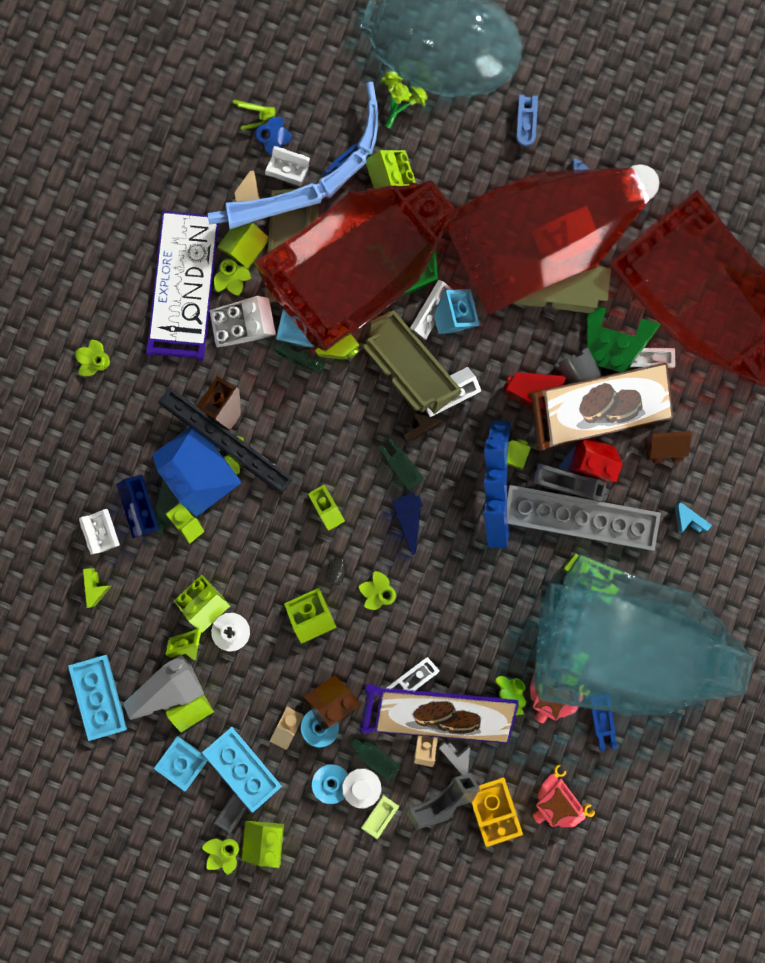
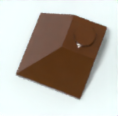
(222, 403)

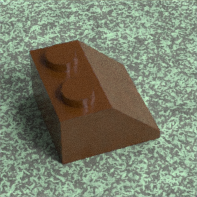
(668, 446)
(331, 702)

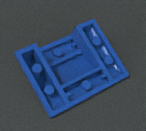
(195, 471)

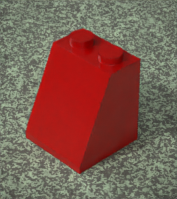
(522, 383)
(596, 460)

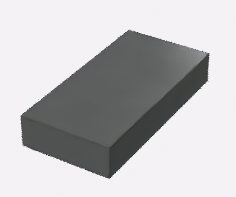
(231, 814)

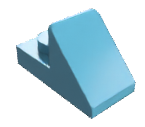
(685, 516)

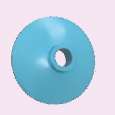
(313, 737)
(326, 793)

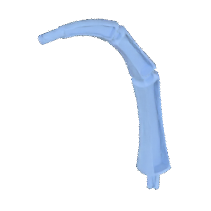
(249, 211)

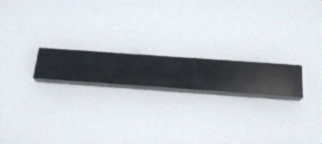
(225, 440)

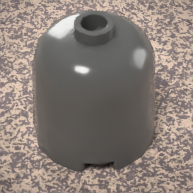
(578, 367)

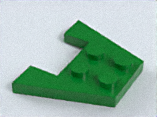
(616, 349)

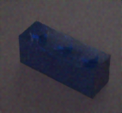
(137, 506)

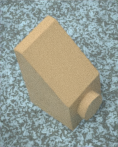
(248, 189)

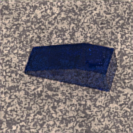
(409, 516)

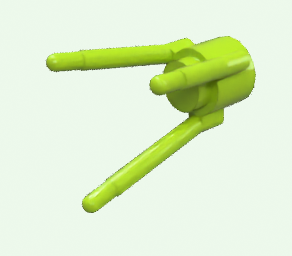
(265, 113)

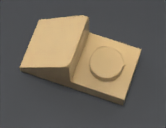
(286, 727)
(425, 750)

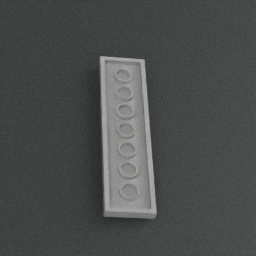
(582, 517)

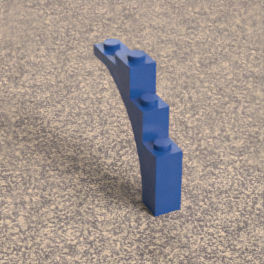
(496, 484)

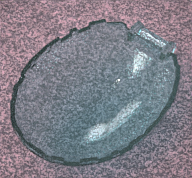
(446, 43)

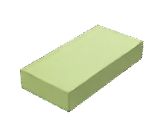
(380, 817)

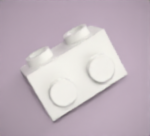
(287, 166)
(99, 532)

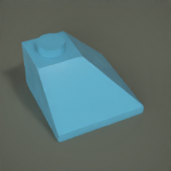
(456, 311)

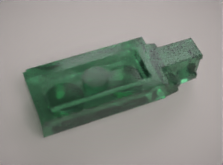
(300, 358)
(165, 502)
(376, 758)

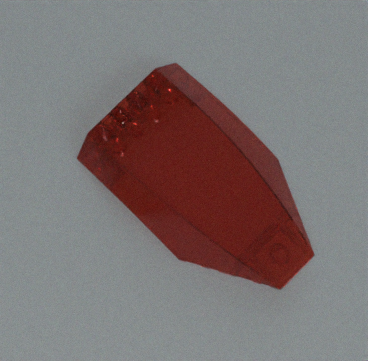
(543, 230)
(356, 259)
(700, 287)

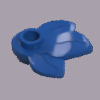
(277, 135)

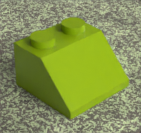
(310, 615)
(263, 843)

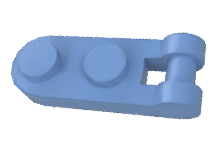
(526, 120)

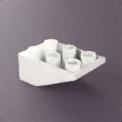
(242, 321)

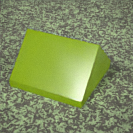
(244, 244)
(190, 713)

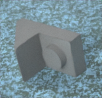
(461, 760)

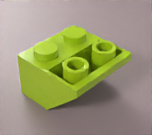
(390, 169)
(201, 603)

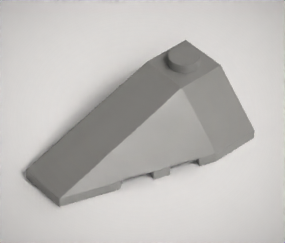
(168, 687)

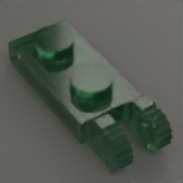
(402, 466)

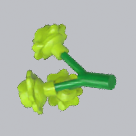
(400, 92)

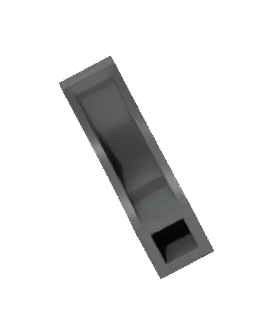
(440, 808)

